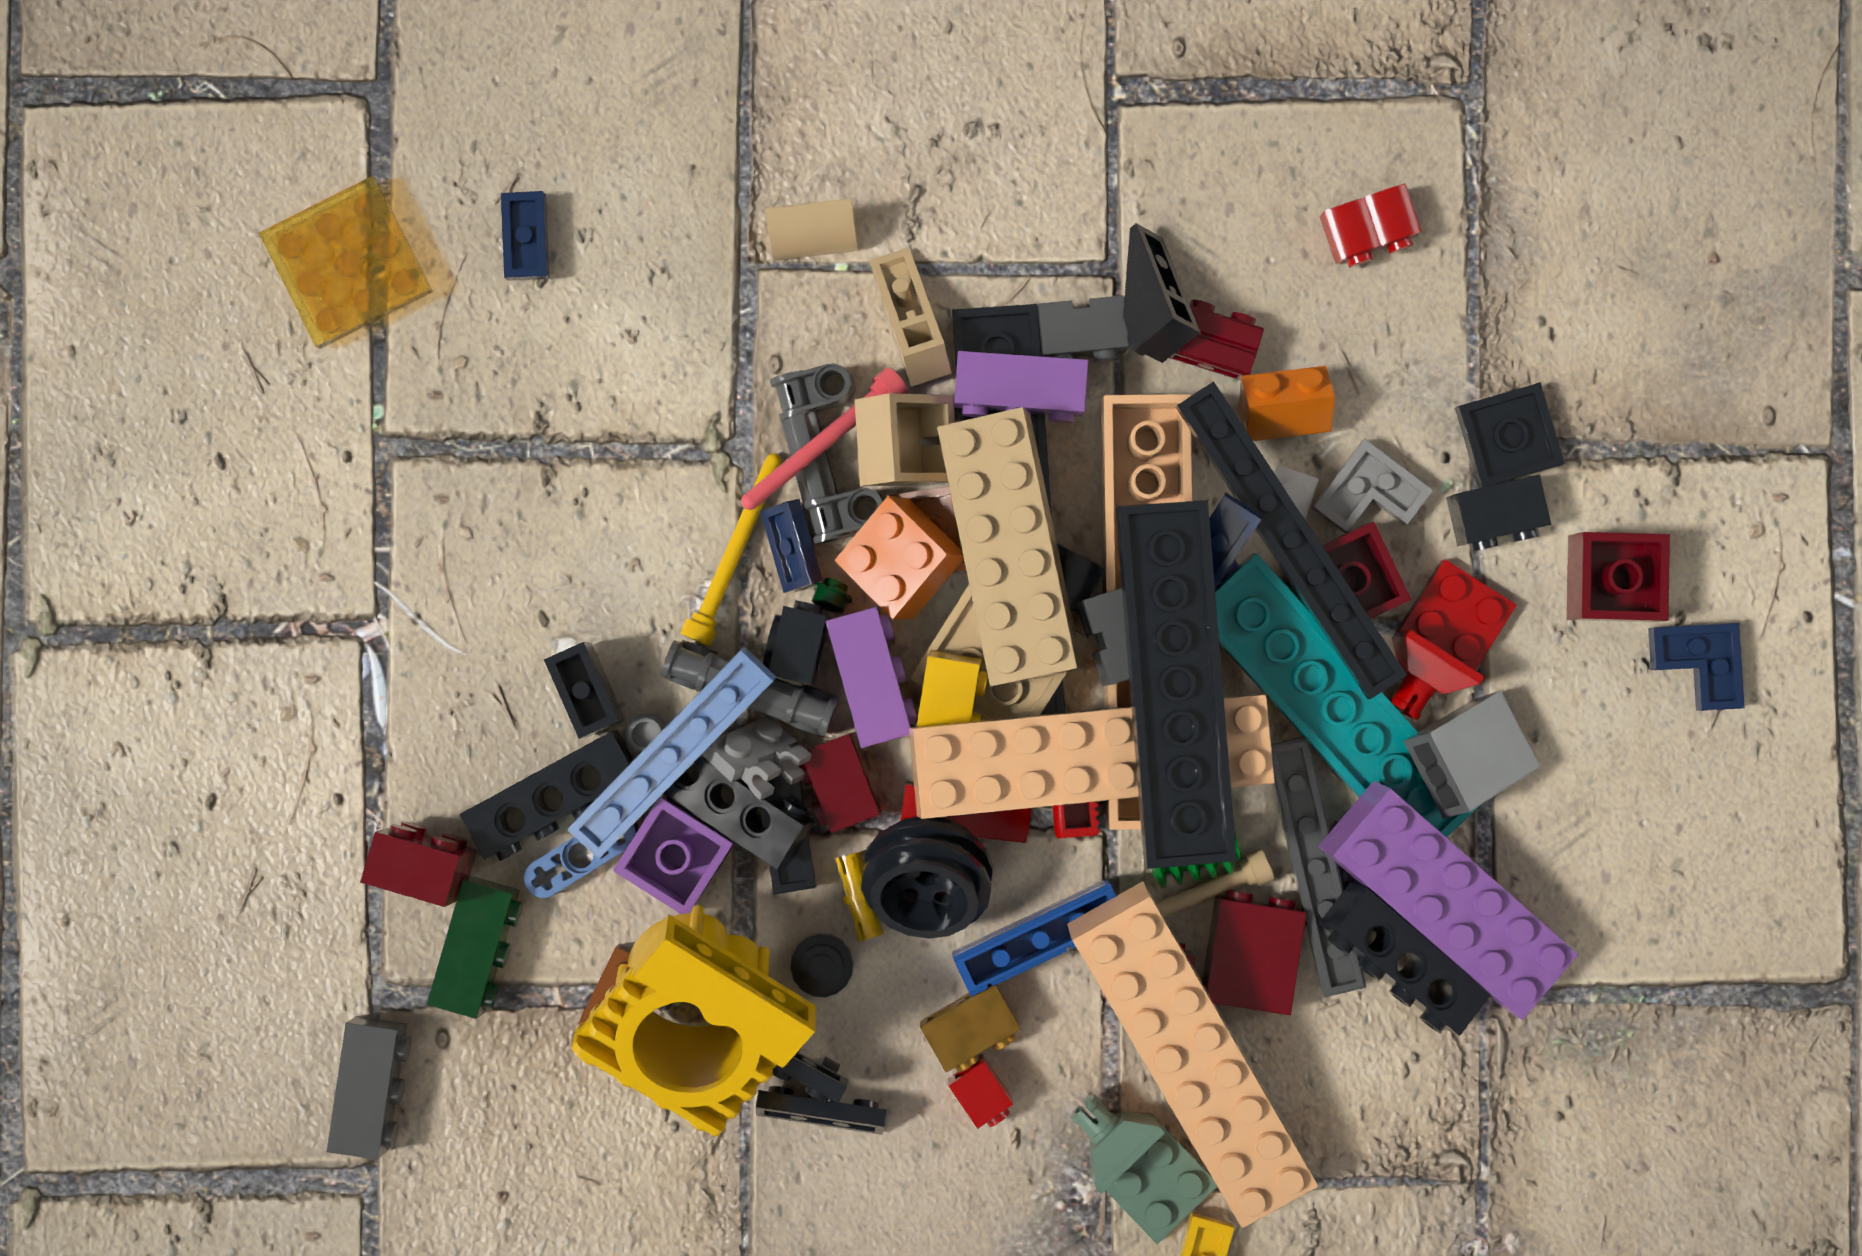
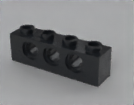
(488, 819)
(738, 822)
(1456, 995)

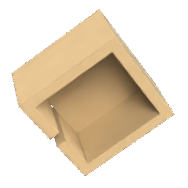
(890, 438)

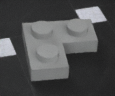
(1366, 478)

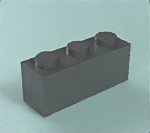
(368, 1088)

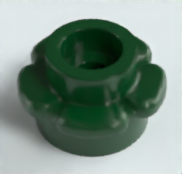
(831, 595)

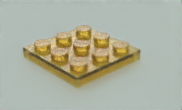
(346, 262)

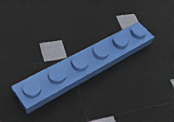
(672, 752)

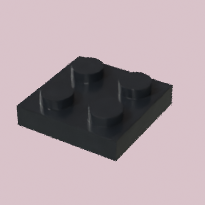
(1509, 435)

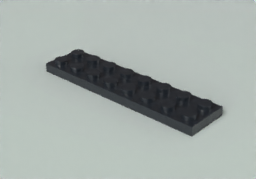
(1176, 684)

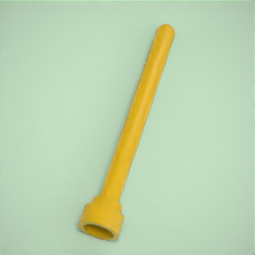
(702, 624)

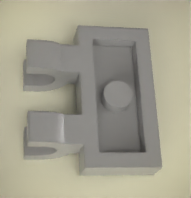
(758, 755)

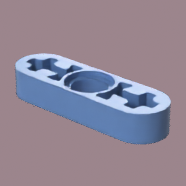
(560, 881)

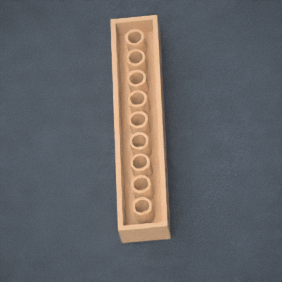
(1142, 462)

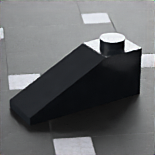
(1154, 299)

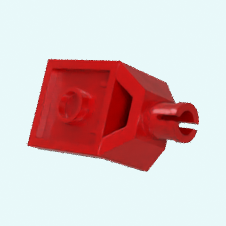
(1446, 636)

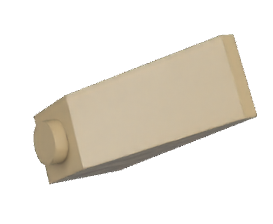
(910, 317)

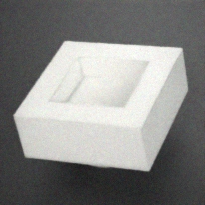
(1298, 486)

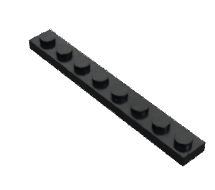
(1291, 541)

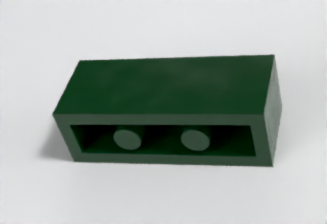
(475, 947)

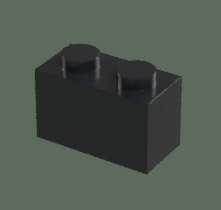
(1498, 511)
(584, 689)

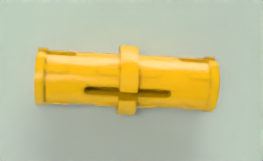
(864, 918)

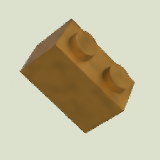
(970, 1027)

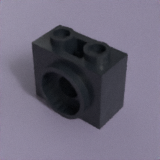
(796, 642)

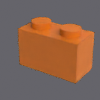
(1287, 403)

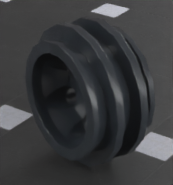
(927, 877)

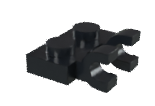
(820, 1079)

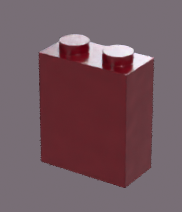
(1254, 952)

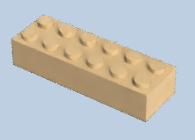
(1009, 547)

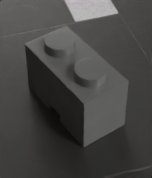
(1083, 331)
(1105, 618)

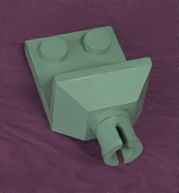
(1142, 1167)

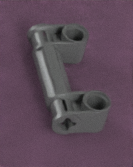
(817, 479)
(794, 704)

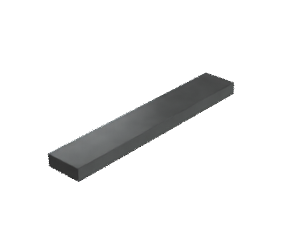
(1314, 871)

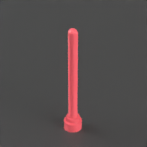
(885, 382)

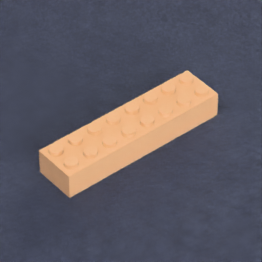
(1059, 758)
(1191, 1054)

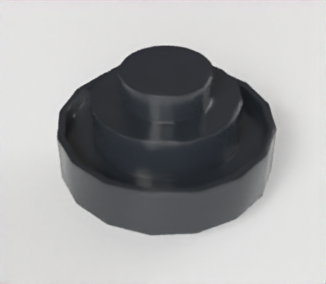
(822, 965)

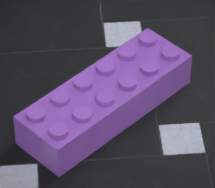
(1448, 899)

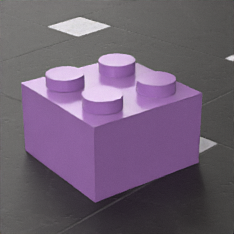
(674, 855)

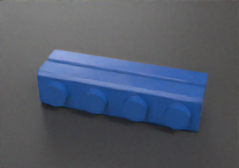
(1026, 940)

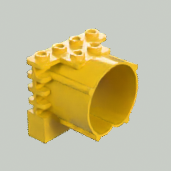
(687, 1068)

